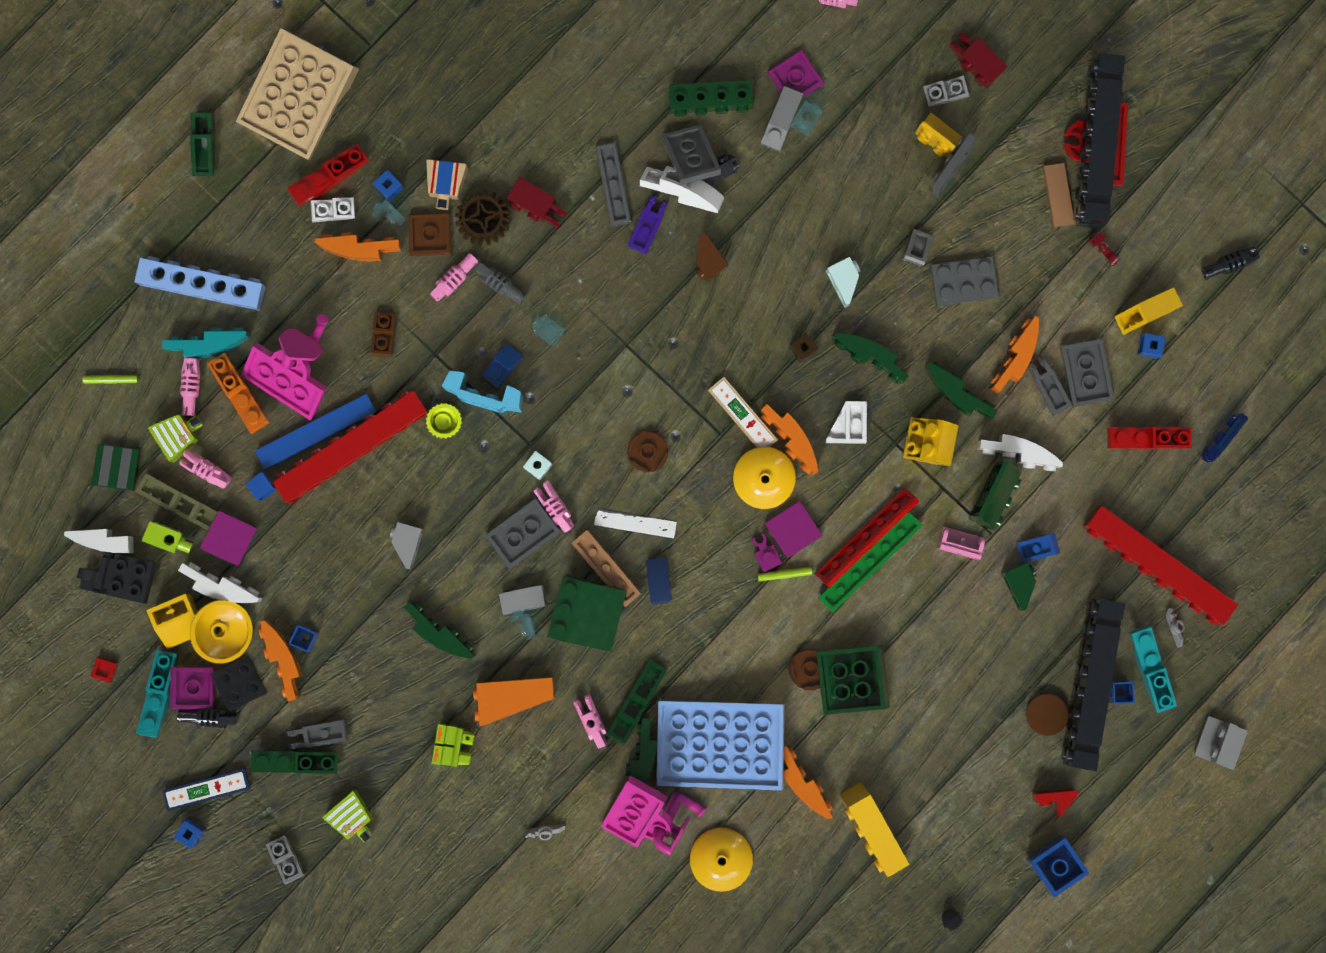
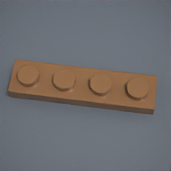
(605, 565)

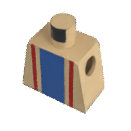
(445, 181)

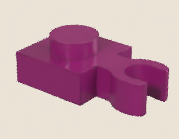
(766, 556)

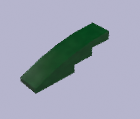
(636, 702)

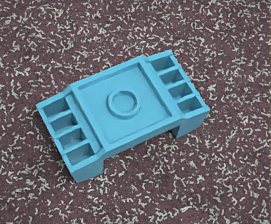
(456, 382)

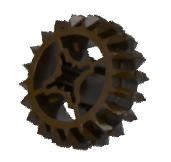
(492, 216)

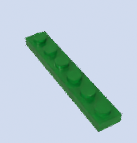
(870, 562)

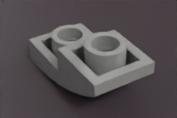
(946, 92)
(522, 599)
(285, 859)

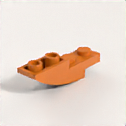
(350, 248)
(1022, 349)
(238, 393)
(799, 445)
(279, 650)
(807, 790)

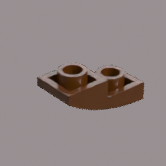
(383, 334)

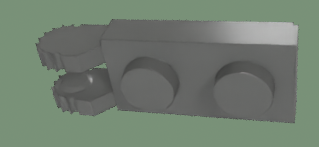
(1050, 387)
(320, 734)

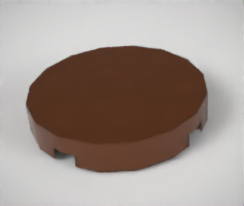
(647, 451)
(804, 670)
(1046, 714)

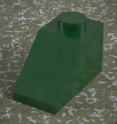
(1020, 583)

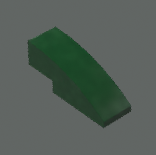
(202, 143)

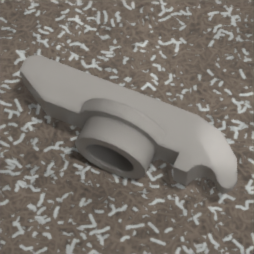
(1176, 627)
(545, 832)

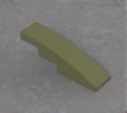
(176, 501)

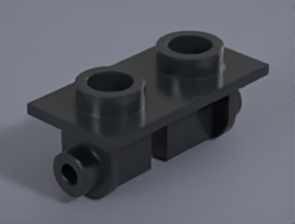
(727, 169)

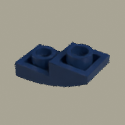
(659, 581)

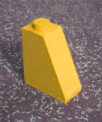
(1148, 311)

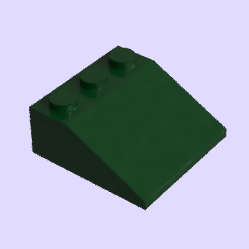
(996, 495)
(586, 613)
(853, 680)

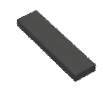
(613, 184)

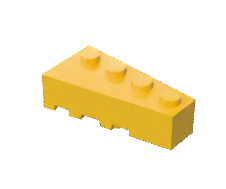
(874, 830)

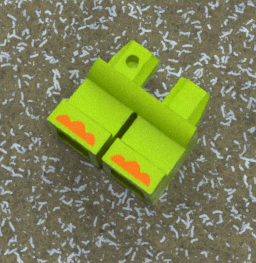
(452, 754)

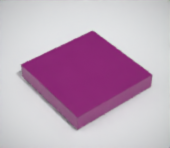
(796, 74)
(793, 529)
(228, 538)
(191, 687)

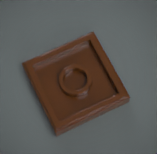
(429, 234)

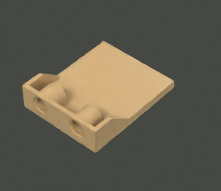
(296, 93)

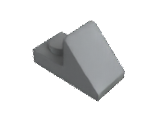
(918, 247)

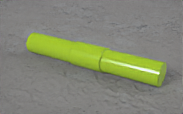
(110, 379)
(783, 574)

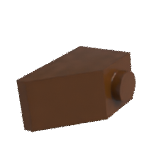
(709, 260)

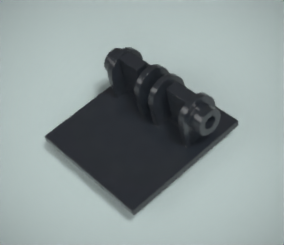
(238, 683)

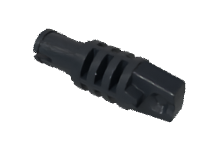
(1231, 262)
(207, 717)

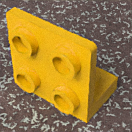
(938, 135)

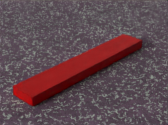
(867, 537)

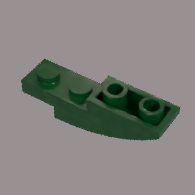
(865, 349)
(951, 389)
(443, 639)
(646, 751)
(294, 761)

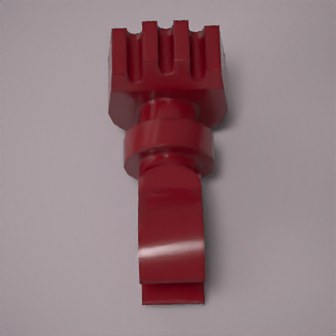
(1098, 240)

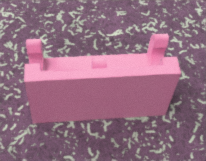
(961, 543)

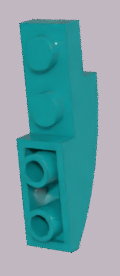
(214, 343)
(1152, 669)
(157, 695)

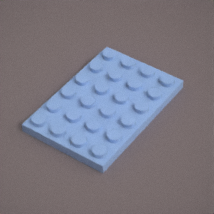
(720, 745)

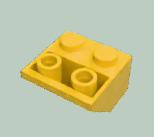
(931, 441)
(173, 619)

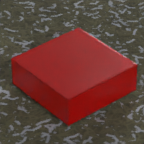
(104, 669)

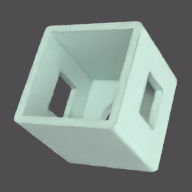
(545, 465)

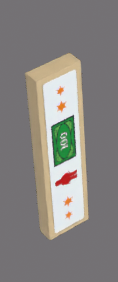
(742, 414)

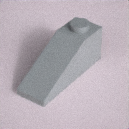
(781, 119)

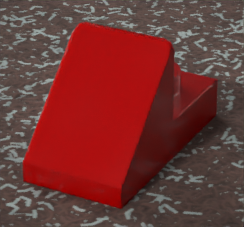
(1061, 798)

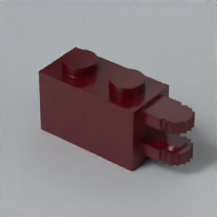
(979, 60)
(535, 202)

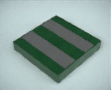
(115, 467)

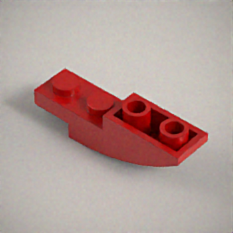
(328, 176)
(1149, 438)

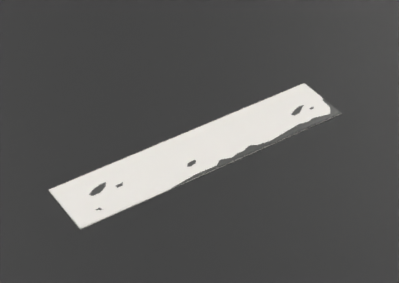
(635, 523)

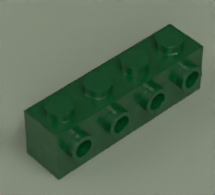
(710, 97)

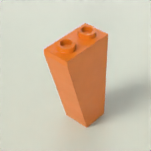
(509, 697)

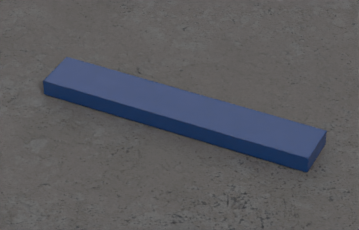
(315, 431)

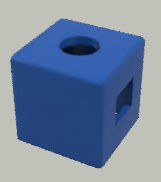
(386, 178)
(1144, 346)
(261, 486)
(296, 639)
(1128, 692)
(197, 830)

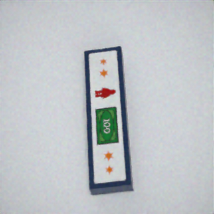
(206, 789)

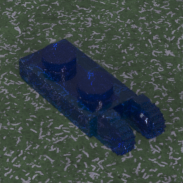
(1223, 439)

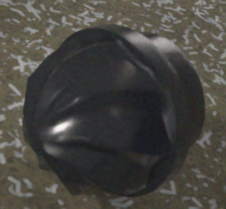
(951, 919)

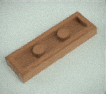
(1058, 195)

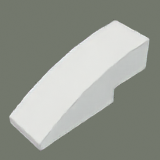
(102, 540)

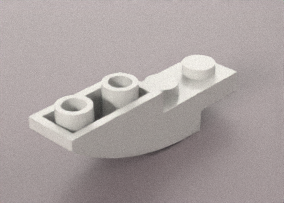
(693, 194)
(1028, 452)
(227, 589)

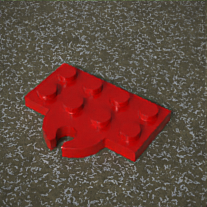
(1076, 129)

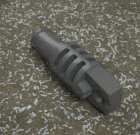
(500, 283)

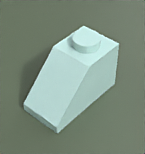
(844, 279)

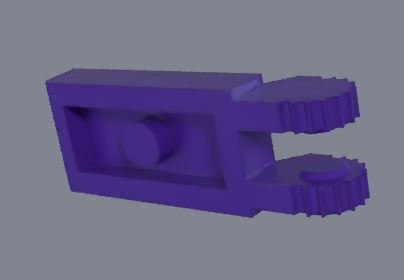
(647, 227)

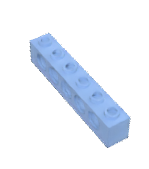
(147, 277)

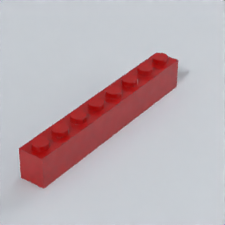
(350, 447)
(1160, 565)

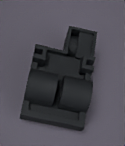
(120, 577)

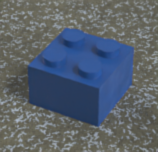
(1057, 866)

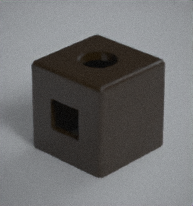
(808, 343)

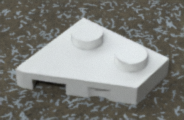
(850, 424)

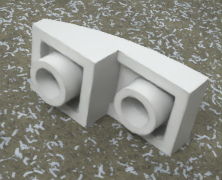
(332, 210)

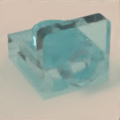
(392, 214)
(548, 330)
(527, 628)

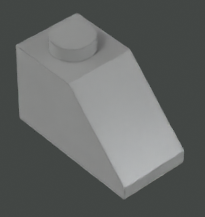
(406, 542)

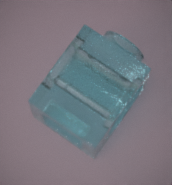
(807, 126)

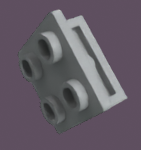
(1220, 742)

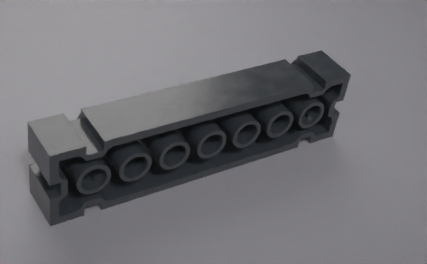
(1100, 141)
(1093, 684)

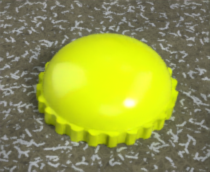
(443, 420)

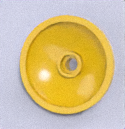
(762, 462)
(232, 638)
(716, 844)

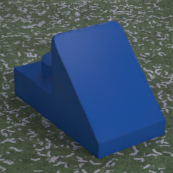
(502, 365)
(1038, 548)

